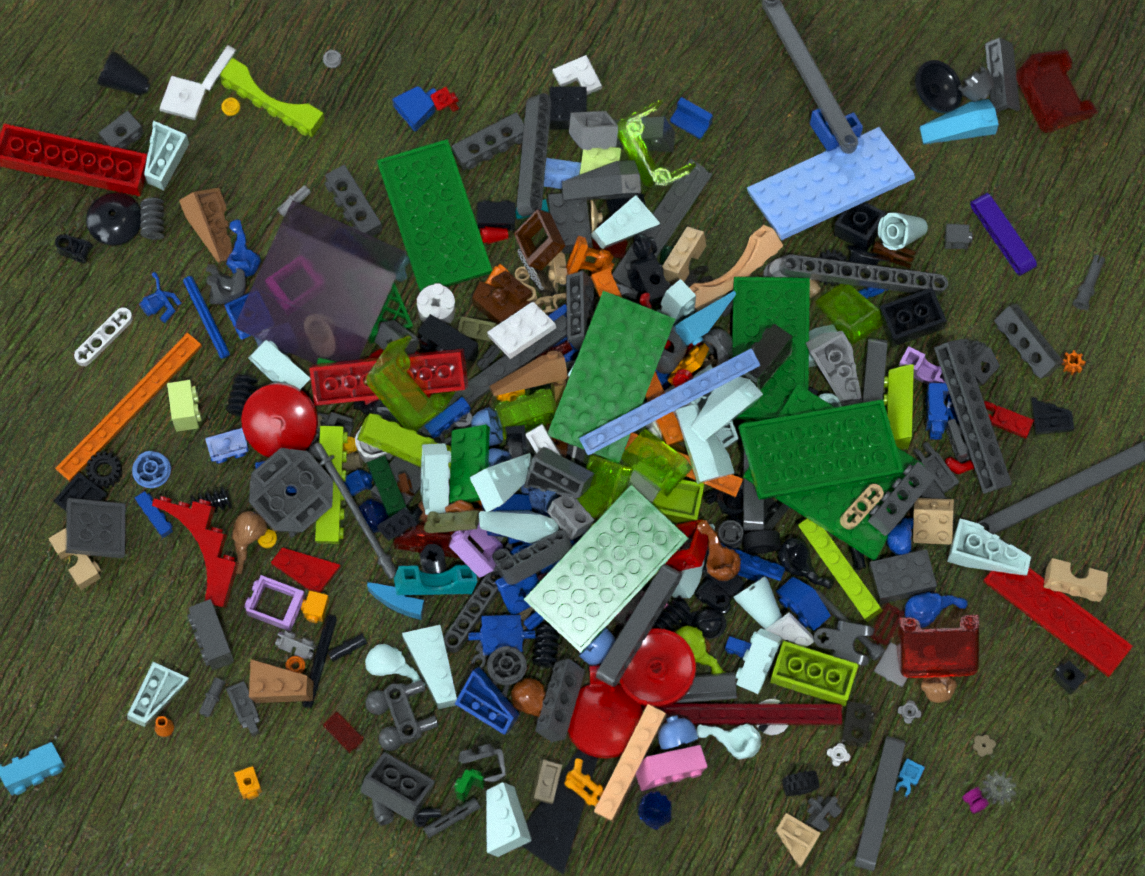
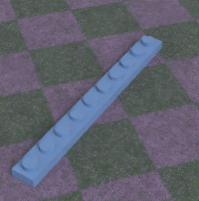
(669, 401)

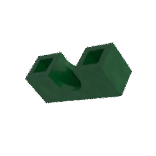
(386, 485)

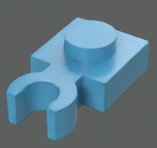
(909, 774)

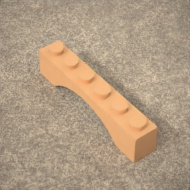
(760, 248)
(629, 763)

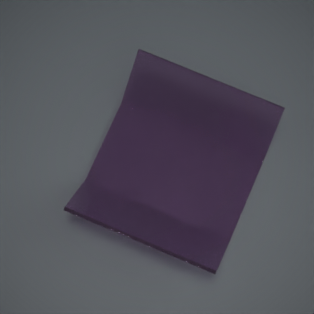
(320, 287)

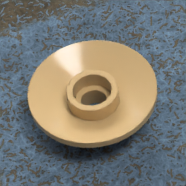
(594, 217)

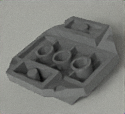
(294, 470)

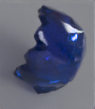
(373, 513)
(655, 810)

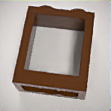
(549, 249)

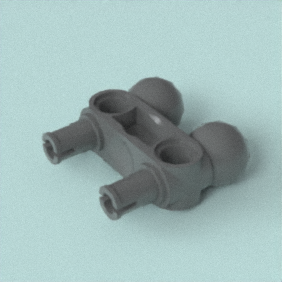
(392, 737)

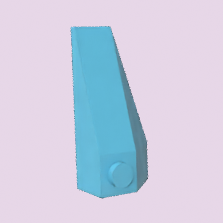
(967, 121)
(701, 322)

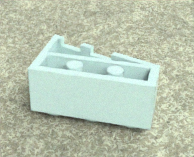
(155, 693)

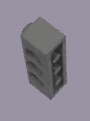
(510, 124)
(342, 178)
(579, 307)
(1038, 344)
(920, 478)
(560, 700)

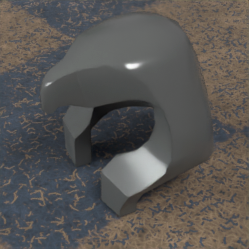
(223, 287)
(670, 361)

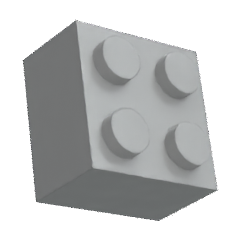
(593, 130)

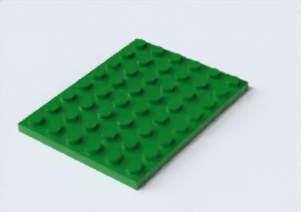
(828, 504)

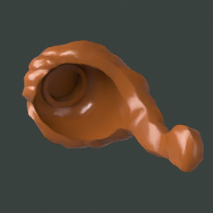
(721, 561)
(528, 696)

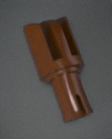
(894, 254)

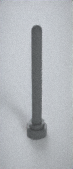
(875, 651)

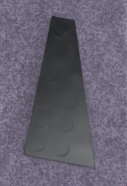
(556, 824)

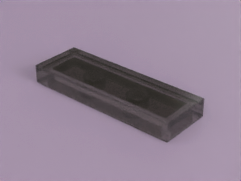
(538, 277)

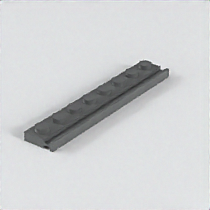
(669, 214)

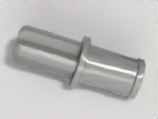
(299, 196)

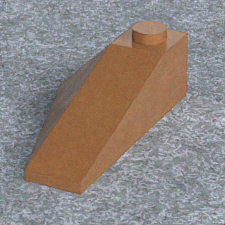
(206, 215)
(540, 371)

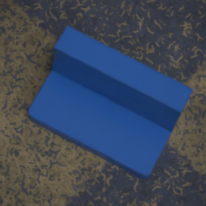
(691, 118)

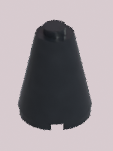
(122, 76)

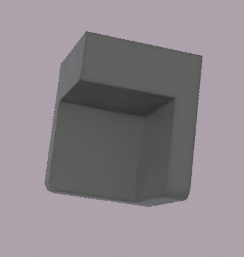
(339, 420)

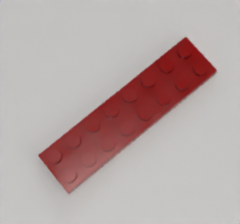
(1062, 618)

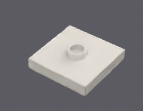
(183, 98)

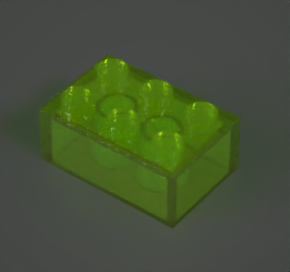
(526, 411)

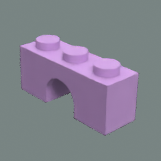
(923, 369)

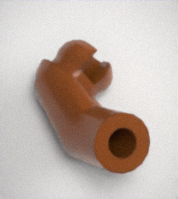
(459, 506)

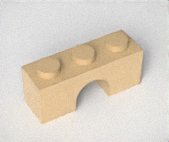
(688, 246)
(84, 571)
(1059, 578)

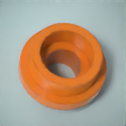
(295, 659)

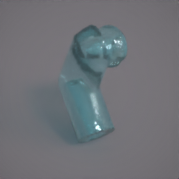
(401, 275)

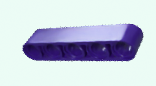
(1003, 234)

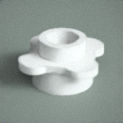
(844, 756)

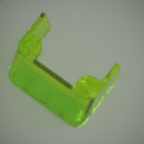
(629, 135)
(399, 391)

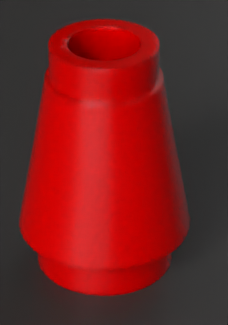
(493, 234)

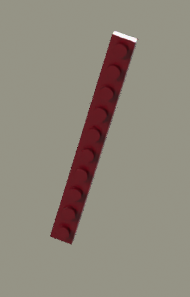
(756, 714)

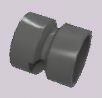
(731, 534)

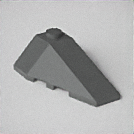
(610, 181)

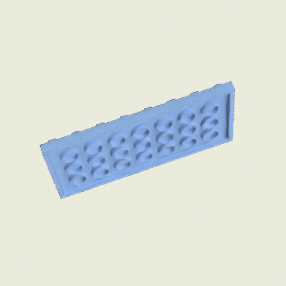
(830, 184)

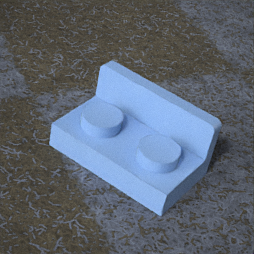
(558, 171)

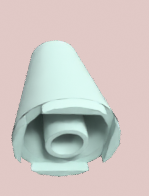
(900, 230)
(760, 602)

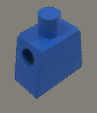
(415, 106)

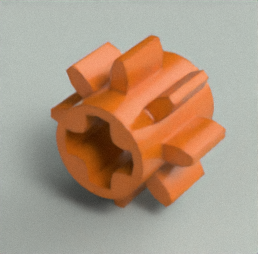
(1073, 357)

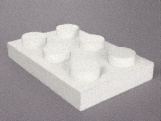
(521, 330)

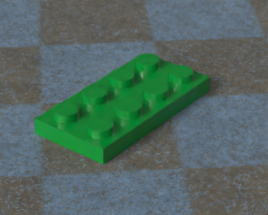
(468, 458)

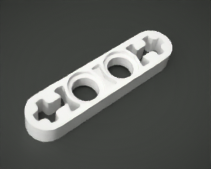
(105, 338)

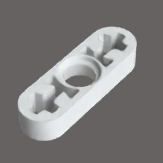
(218, 67)

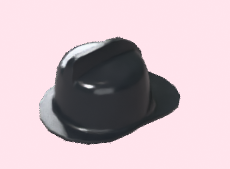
(862, 257)
(731, 505)
(708, 621)

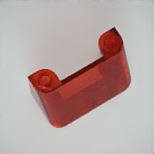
(1050, 91)
(938, 650)

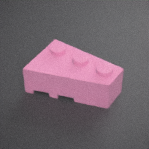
(671, 767)

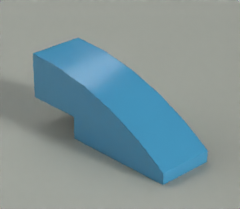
(400, 603)

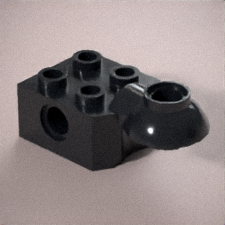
(647, 274)

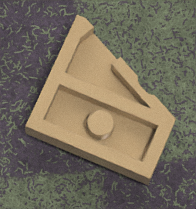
(797, 838)

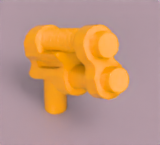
(577, 781)

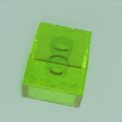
(850, 312)
(656, 462)
(607, 484)

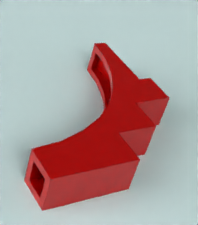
(197, 519)

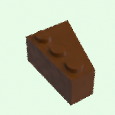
(494, 311)

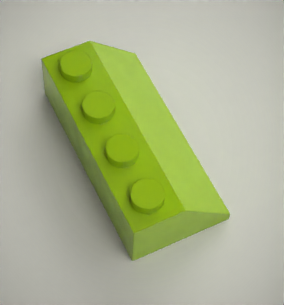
(900, 403)

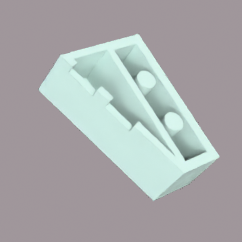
(164, 154)
(625, 223)
(678, 302)
(277, 366)
(434, 477)
(758, 660)
(505, 821)

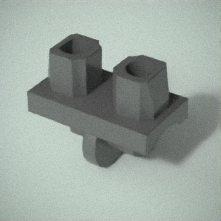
(820, 809)

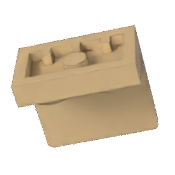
(933, 521)

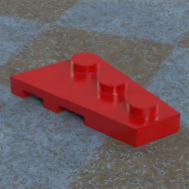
(305, 569)

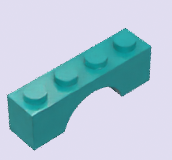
(412, 581)

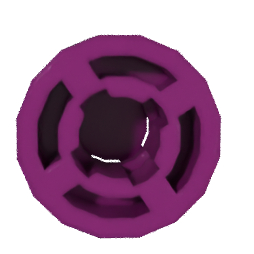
(975, 796)

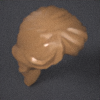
(247, 529)
(938, 688)

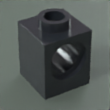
(1069, 685)

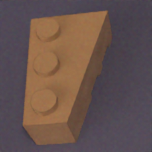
(276, 684)

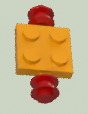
(692, 361)

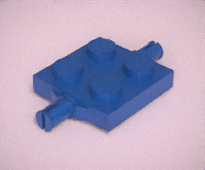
(501, 632)

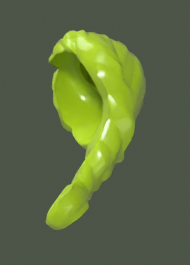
(696, 641)

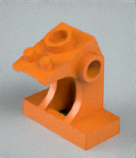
(578, 255)

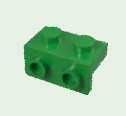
(465, 783)

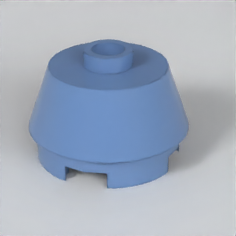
(151, 469)

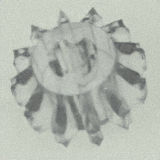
(991, 787)

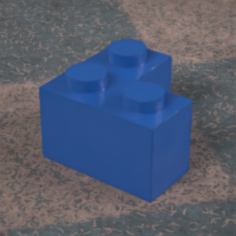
(824, 132)
(803, 602)

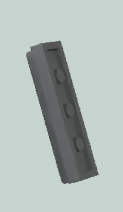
(1003, 71)
(712, 687)

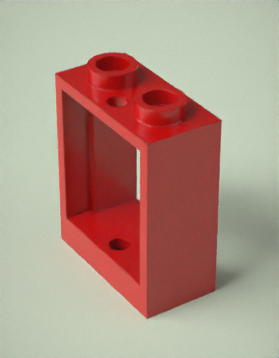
(695, 555)

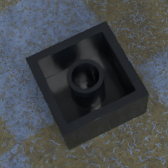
(563, 103)
(859, 225)

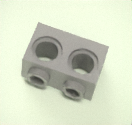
(570, 516)

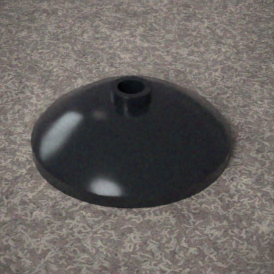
(938, 86)
(113, 229)

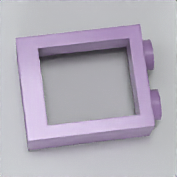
(479, 563)
(293, 610)

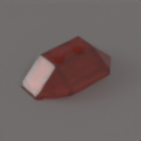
(417, 539)

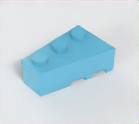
(31, 769)

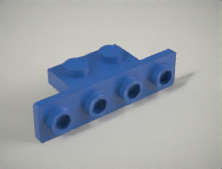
(755, 567)

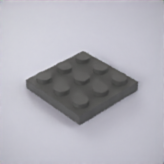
(95, 528)

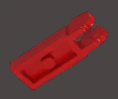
(1009, 420)

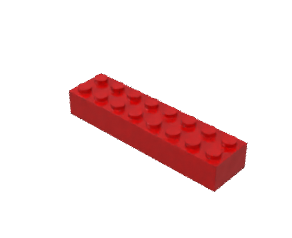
(72, 160)
(348, 379)

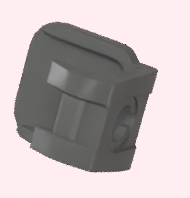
(978, 353)
(484, 751)

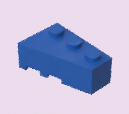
(486, 702)

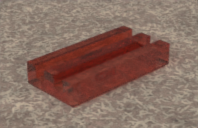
(894, 611)

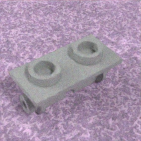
(303, 646)

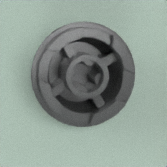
(977, 85)
(506, 665)

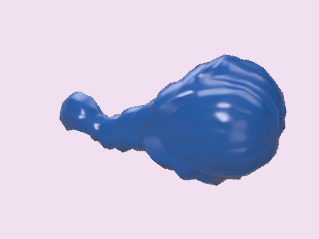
(241, 256)
(900, 537)
(928, 605)

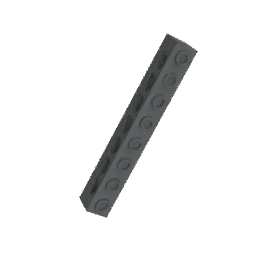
(972, 416)

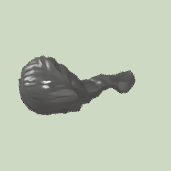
(721, 343)

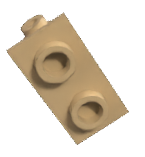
(555, 273)

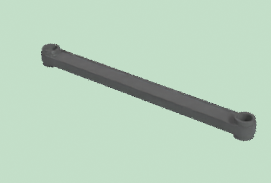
(811, 75)
(1065, 489)

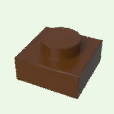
(405, 485)

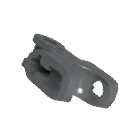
(843, 640)

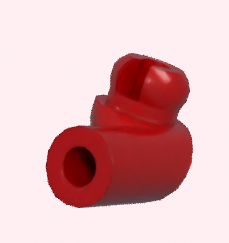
(957, 467)

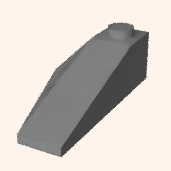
(836, 361)

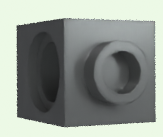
(957, 236)

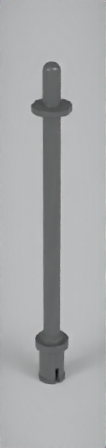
(383, 558)

